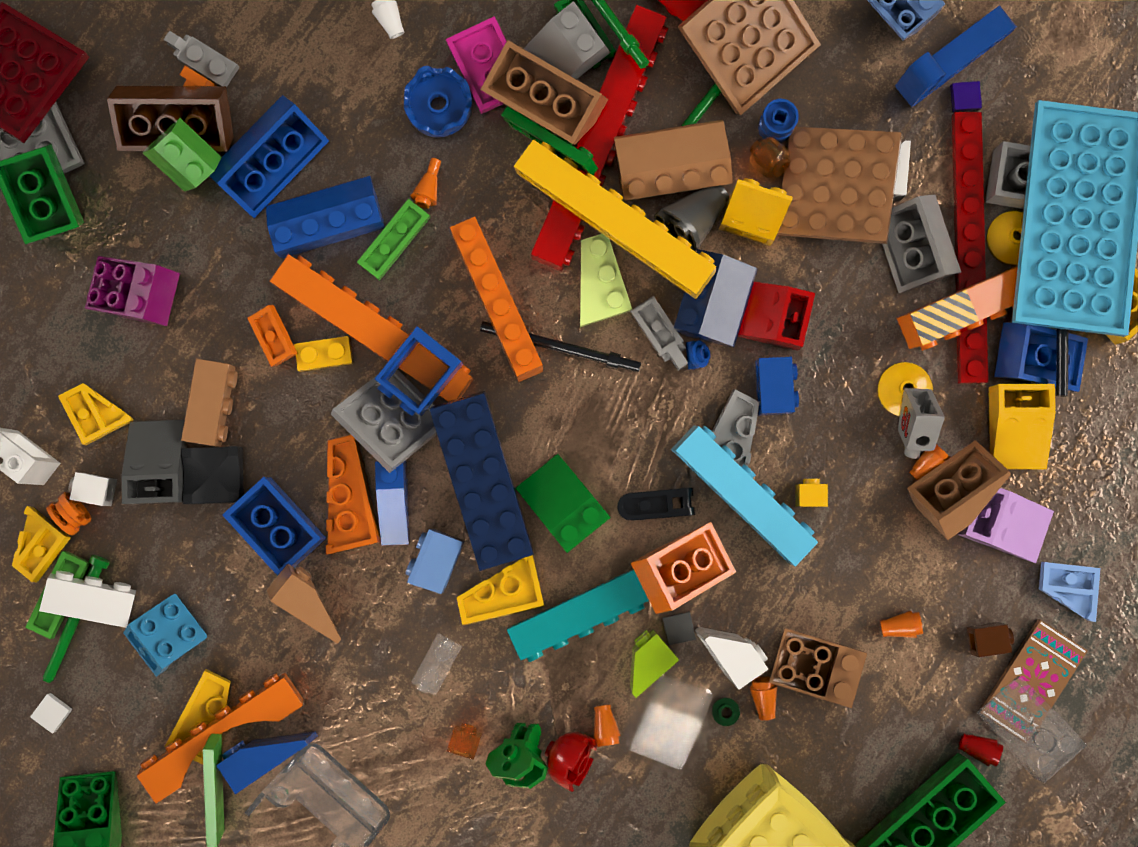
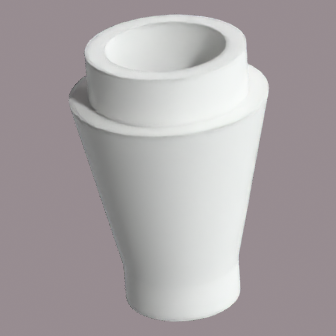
(388, 16)

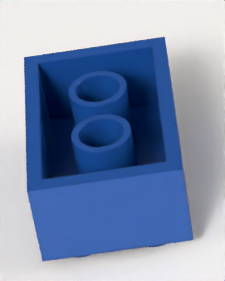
(274, 525)

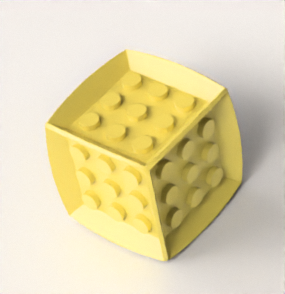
(767, 813)

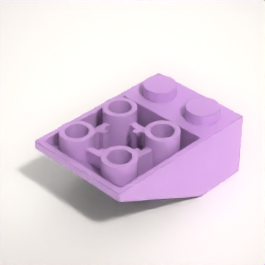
(1011, 525)

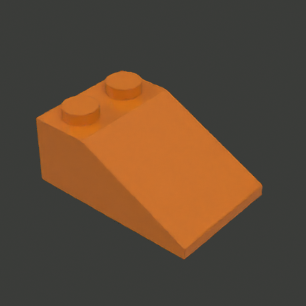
(683, 568)

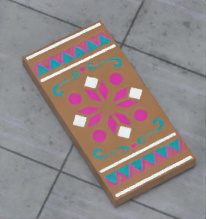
(1044, 661)

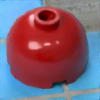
(569, 759)

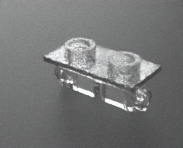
(436, 665)

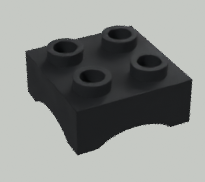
(212, 475)

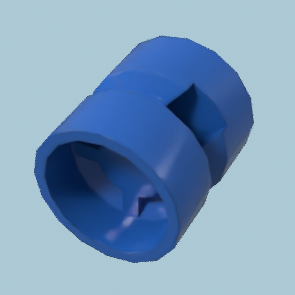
(778, 120)

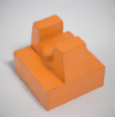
(194, 78)

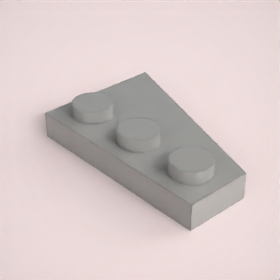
(737, 425)

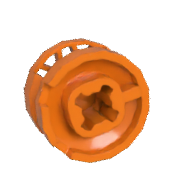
(68, 514)

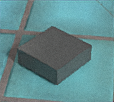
(679, 628)

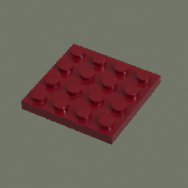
(33, 71)

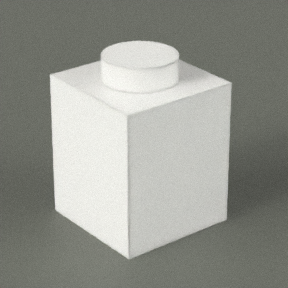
(92, 489)

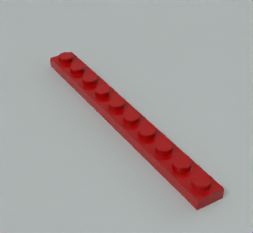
(969, 237)

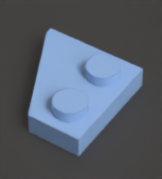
(1072, 586)

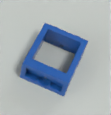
(398, 358)

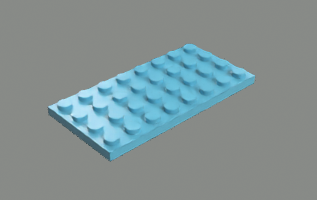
(1079, 220)

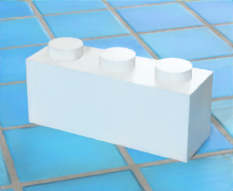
(88, 599)

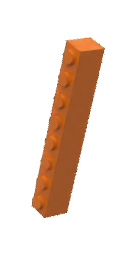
(364, 323)

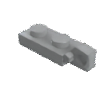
(202, 59)
(660, 332)

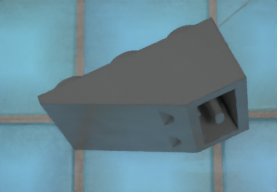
(153, 463)

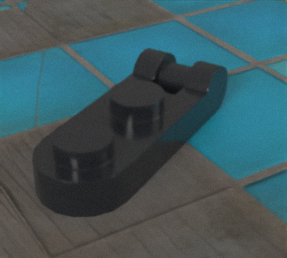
(655, 504)

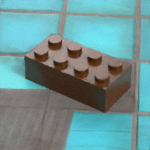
(146, 112)

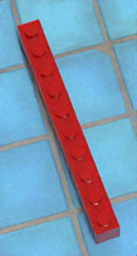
(620, 88)

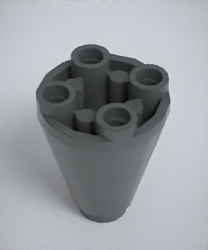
(694, 214)

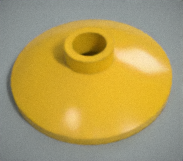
(1000, 237)
(894, 378)

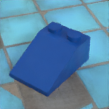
(1029, 355)
(249, 762)

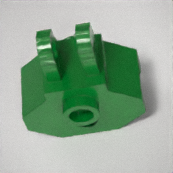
(519, 758)

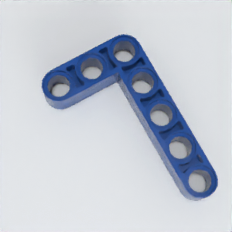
(933, 71)

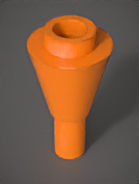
(426, 191)

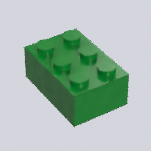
(38, 194)

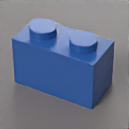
(776, 385)

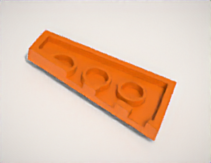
(350, 506)

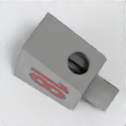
(919, 421)

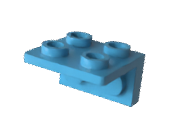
(164, 634)

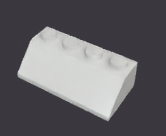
(737, 657)

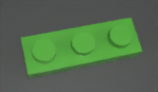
(394, 239)
(48, 623)

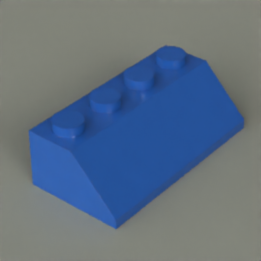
(268, 156)
(324, 217)

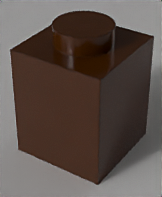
(990, 639)

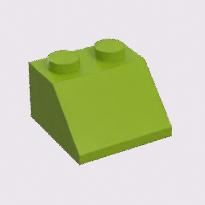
(649, 661)

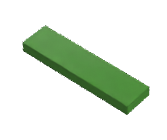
(213, 790)

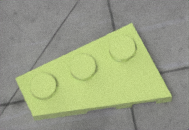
(601, 282)

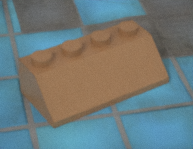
(543, 93)
(673, 160)

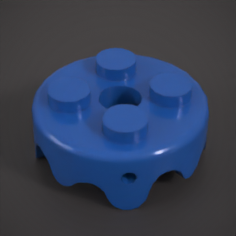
(435, 83)

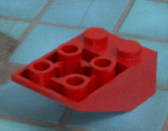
(777, 315)

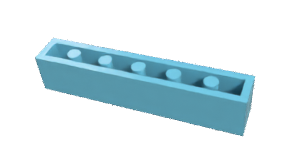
(745, 495)

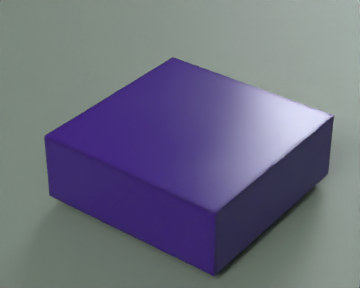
(966, 96)

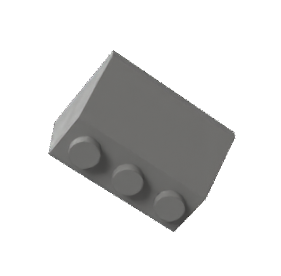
(919, 244)

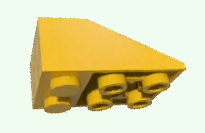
(755, 211)
(1021, 424)

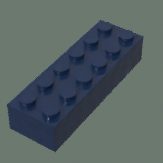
(481, 480)

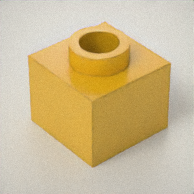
(811, 494)

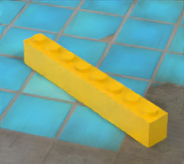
(616, 219)

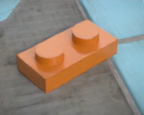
(272, 335)

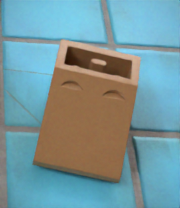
(818, 667)

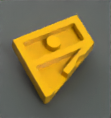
(92, 413)
(38, 545)

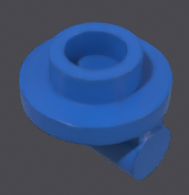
(697, 354)

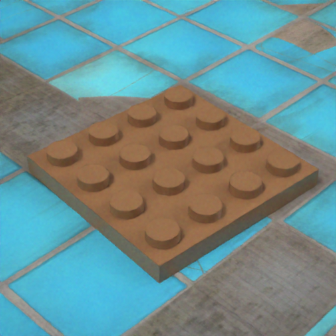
(748, 45)
(840, 184)

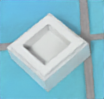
(51, 713)

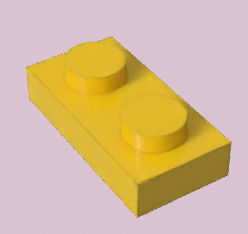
(324, 353)

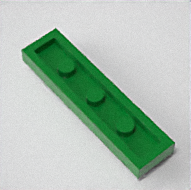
(563, 148)

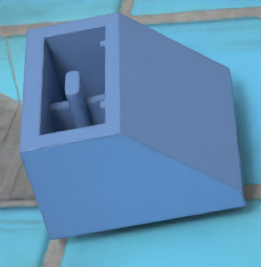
(907, 16)
(435, 560)

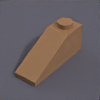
(298, 596)

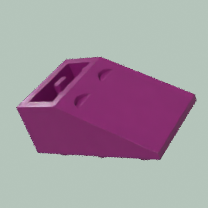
(132, 290)

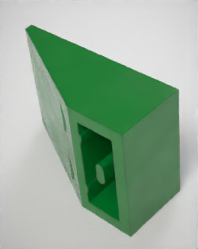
(88, 811)

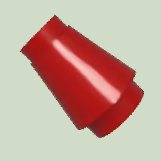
(981, 748)

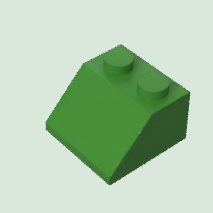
(183, 156)

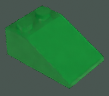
(562, 503)

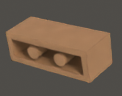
(209, 403)

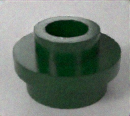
(722, 703)

